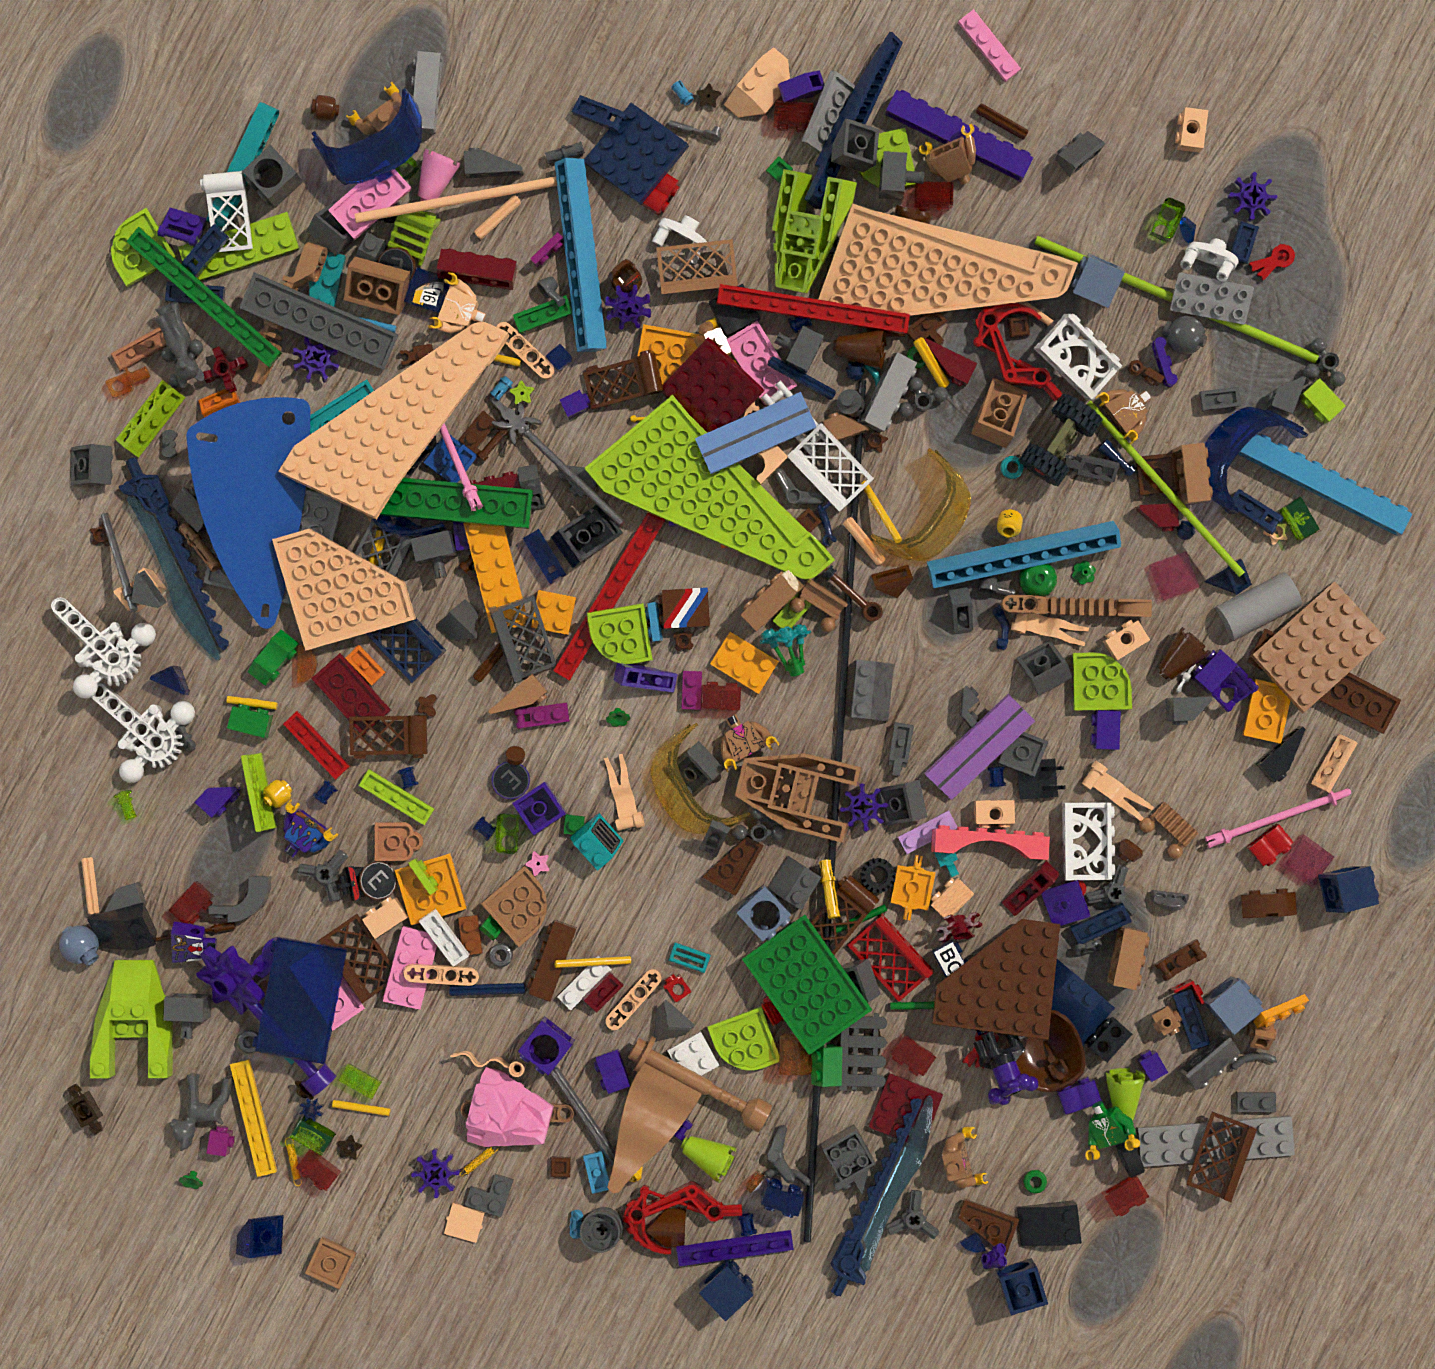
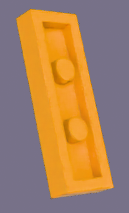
(1281, 1011)

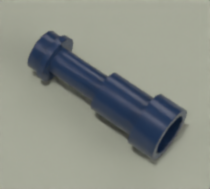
(1112, 454)

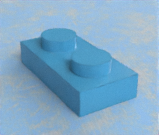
(655, 630)
(596, 1171)

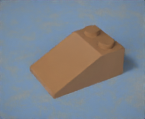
(999, 413)

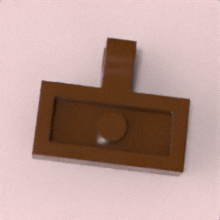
(927, 327)

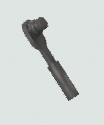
(713, 135)

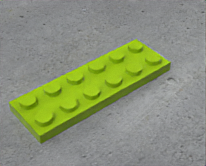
(269, 239)

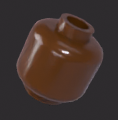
(324, 108)

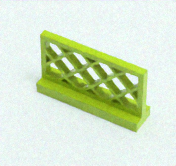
(256, 781)

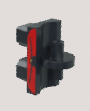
(352, 875)

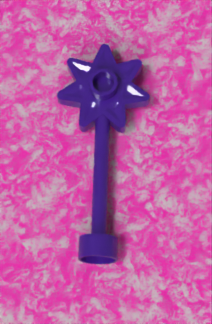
(233, 981)

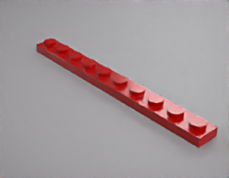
(813, 309)
(610, 592)

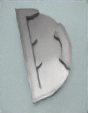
(1169, 900)

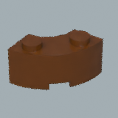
(1269, 904)

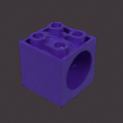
(563, 1043)

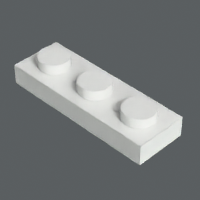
(444, 937)
(582, 984)

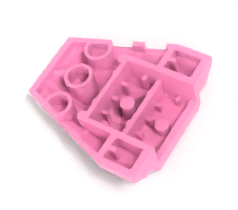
(506, 1112)

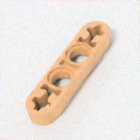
(525, 350)
(440, 977)
(631, 997)

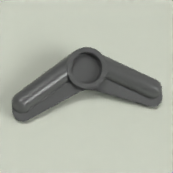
(794, 495)
(776, 1154)

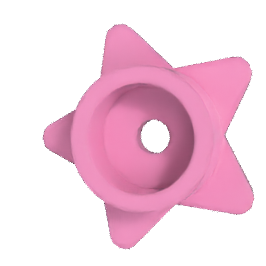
(537, 858)

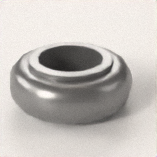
(495, 961)
(241, 1043)

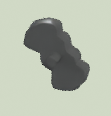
(169, 443)
(189, 744)
(1088, 947)

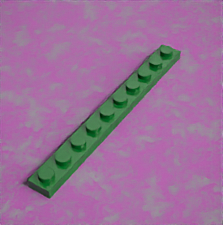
(204, 297)

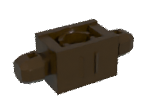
(75, 1092)

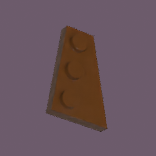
(735, 866)
(989, 1223)

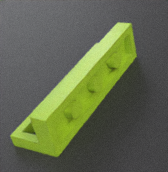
(151, 420)

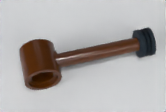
(829, 573)

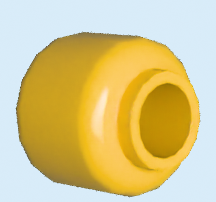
(1009, 523)
(277, 793)

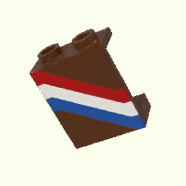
(684, 608)

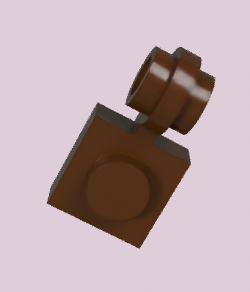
(1150, 375)

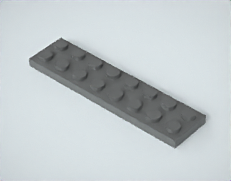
(318, 321)

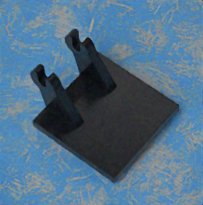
(1044, 783)

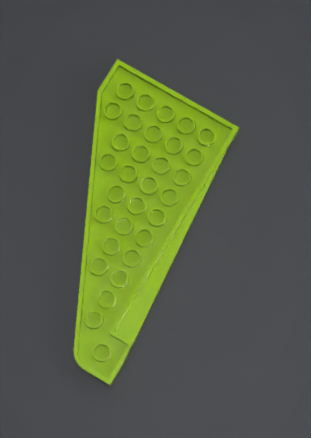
(666, 475)

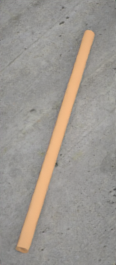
(455, 199)

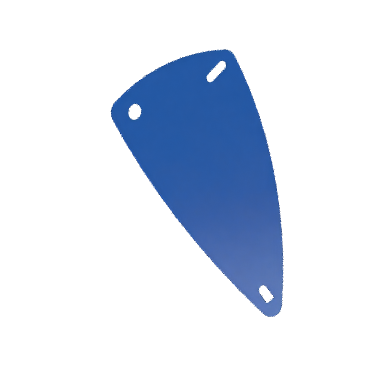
(246, 496)

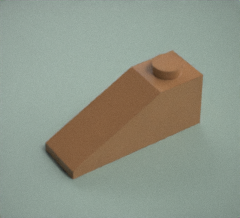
(523, 695)

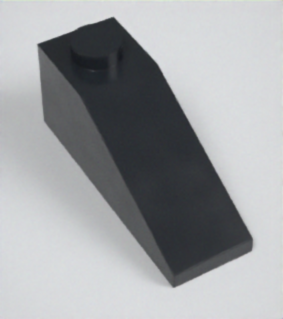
(1280, 758)

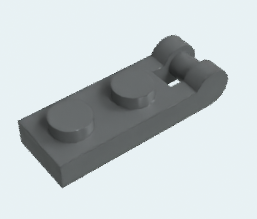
(714, 838)

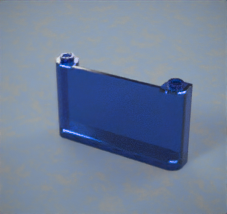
(300, 1000)

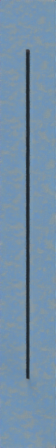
(835, 802)

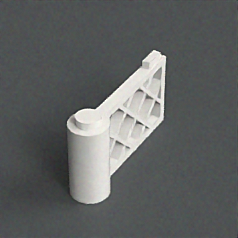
(228, 185)

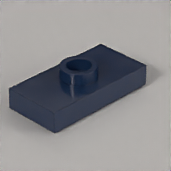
(1244, 241)

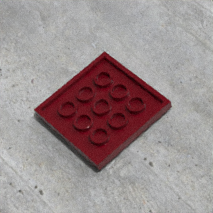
(712, 387)

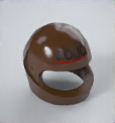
(625, 276)

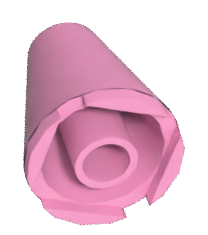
(435, 174)

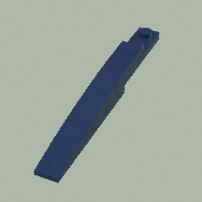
(857, 109)

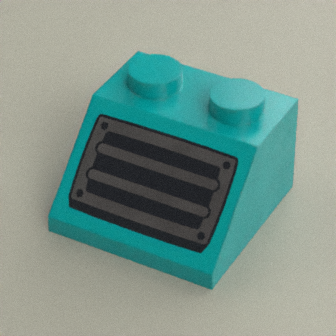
(597, 841)

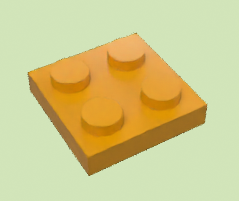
(555, 611)

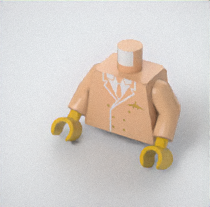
(458, 308)

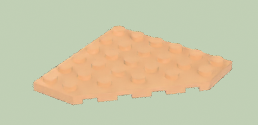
(337, 591)

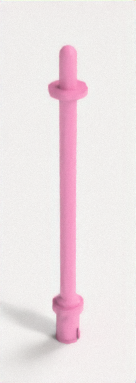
(469, 491)
(1225, 836)

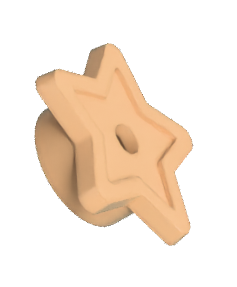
(1280, 536)

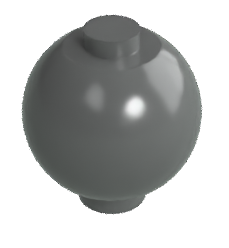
(1185, 335)

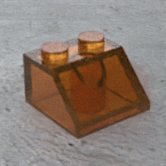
(793, 1056)

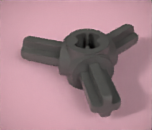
(317, 873)
(1117, 883)
(913, 1210)

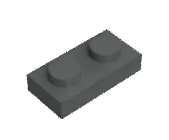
(1220, 398)
(1255, 1101)

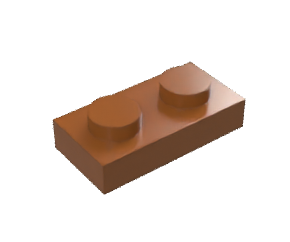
(470, 934)

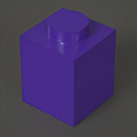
(575, 404)
(1152, 1065)

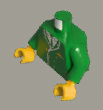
(1109, 1128)

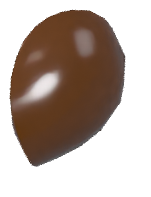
(1053, 1061)

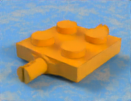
(912, 887)

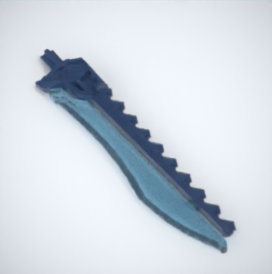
(154, 499)
(850, 1250)

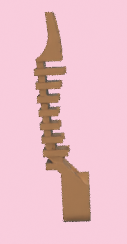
(307, 270)
(1079, 606)

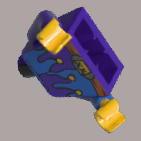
(304, 831)

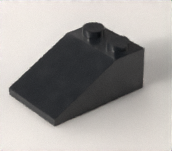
(586, 535)
(124, 928)
(1049, 1224)

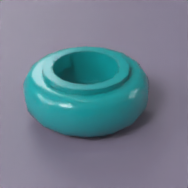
(1006, 473)

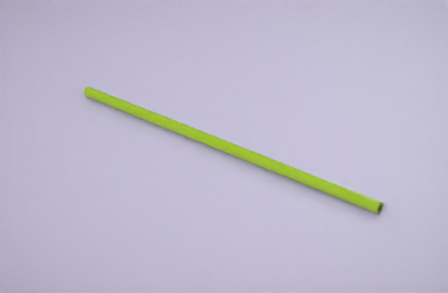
(1167, 295)

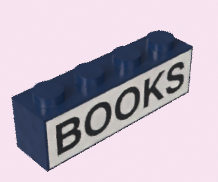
(949, 957)

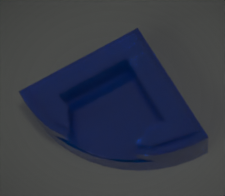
(1187, 229)
(973, 1243)

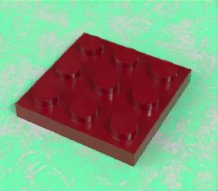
(895, 1103)

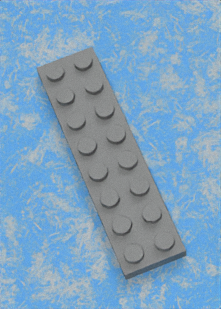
(1181, 1142)

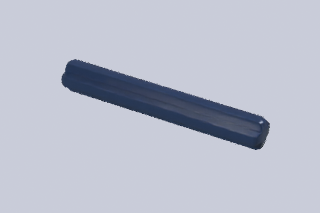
(801, 377)
(487, 989)

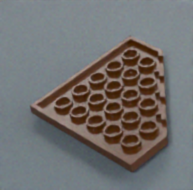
(1004, 985)

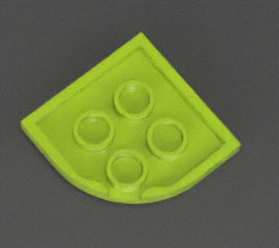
(894, 142)
(126, 259)
(621, 633)
(1100, 683)
(745, 1040)

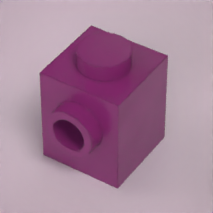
(220, 1141)

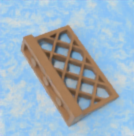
(697, 283)

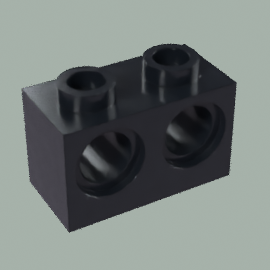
(1113, 1043)

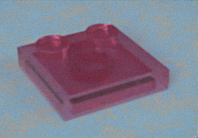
(1174, 575)
(1306, 860)

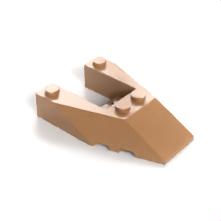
(786, 788)

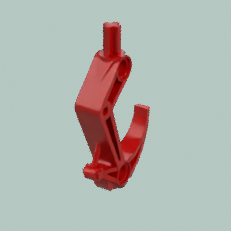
(1025, 373)
(691, 1191)

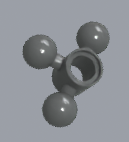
(195, 348)
(1312, 371)
(915, 385)
(740, 832)

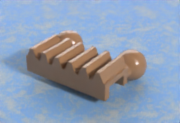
(821, 598)
(1174, 825)

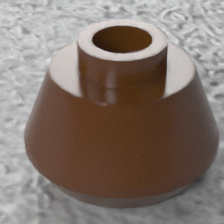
(1129, 851)

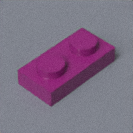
(541, 257)
(692, 690)

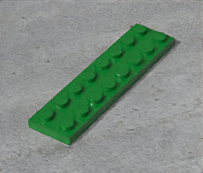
(446, 503)

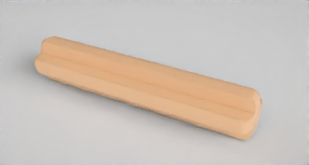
(497, 217)
(864, 541)
(90, 885)

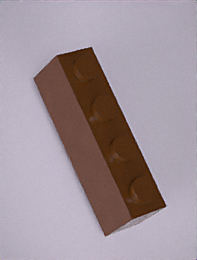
(554, 949)

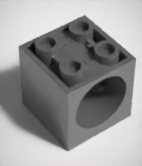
(272, 159)
(847, 1153)

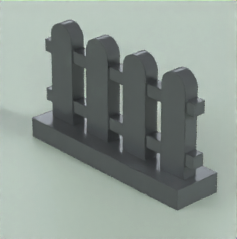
(854, 1060)

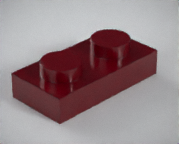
(603, 991)

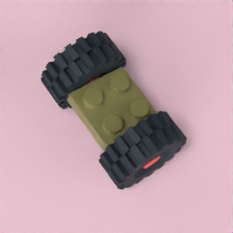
(1076, 418)

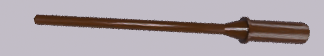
(215, 928)

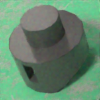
(851, 403)

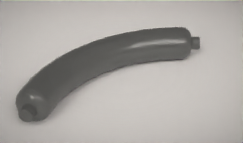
(1253, 1056)
(798, 1175)

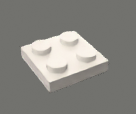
(694, 1054)

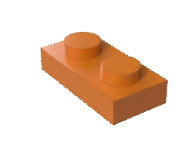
(365, 665)

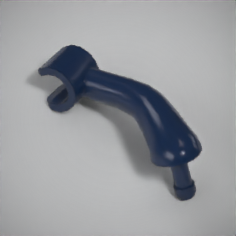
(826, 523)
(1001, 618)

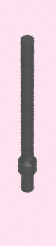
(127, 590)

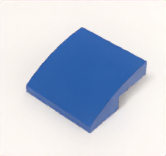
(441, 461)

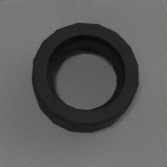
(1130, 1160)

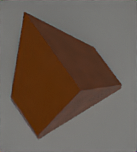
(670, 1227)

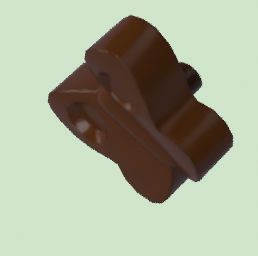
(426, 705)

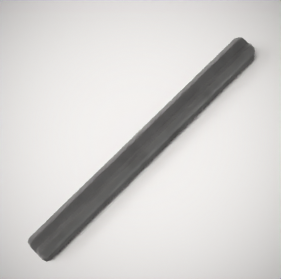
(583, 1114)

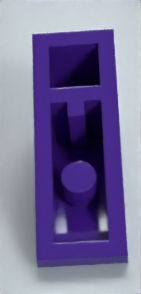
(645, 677)

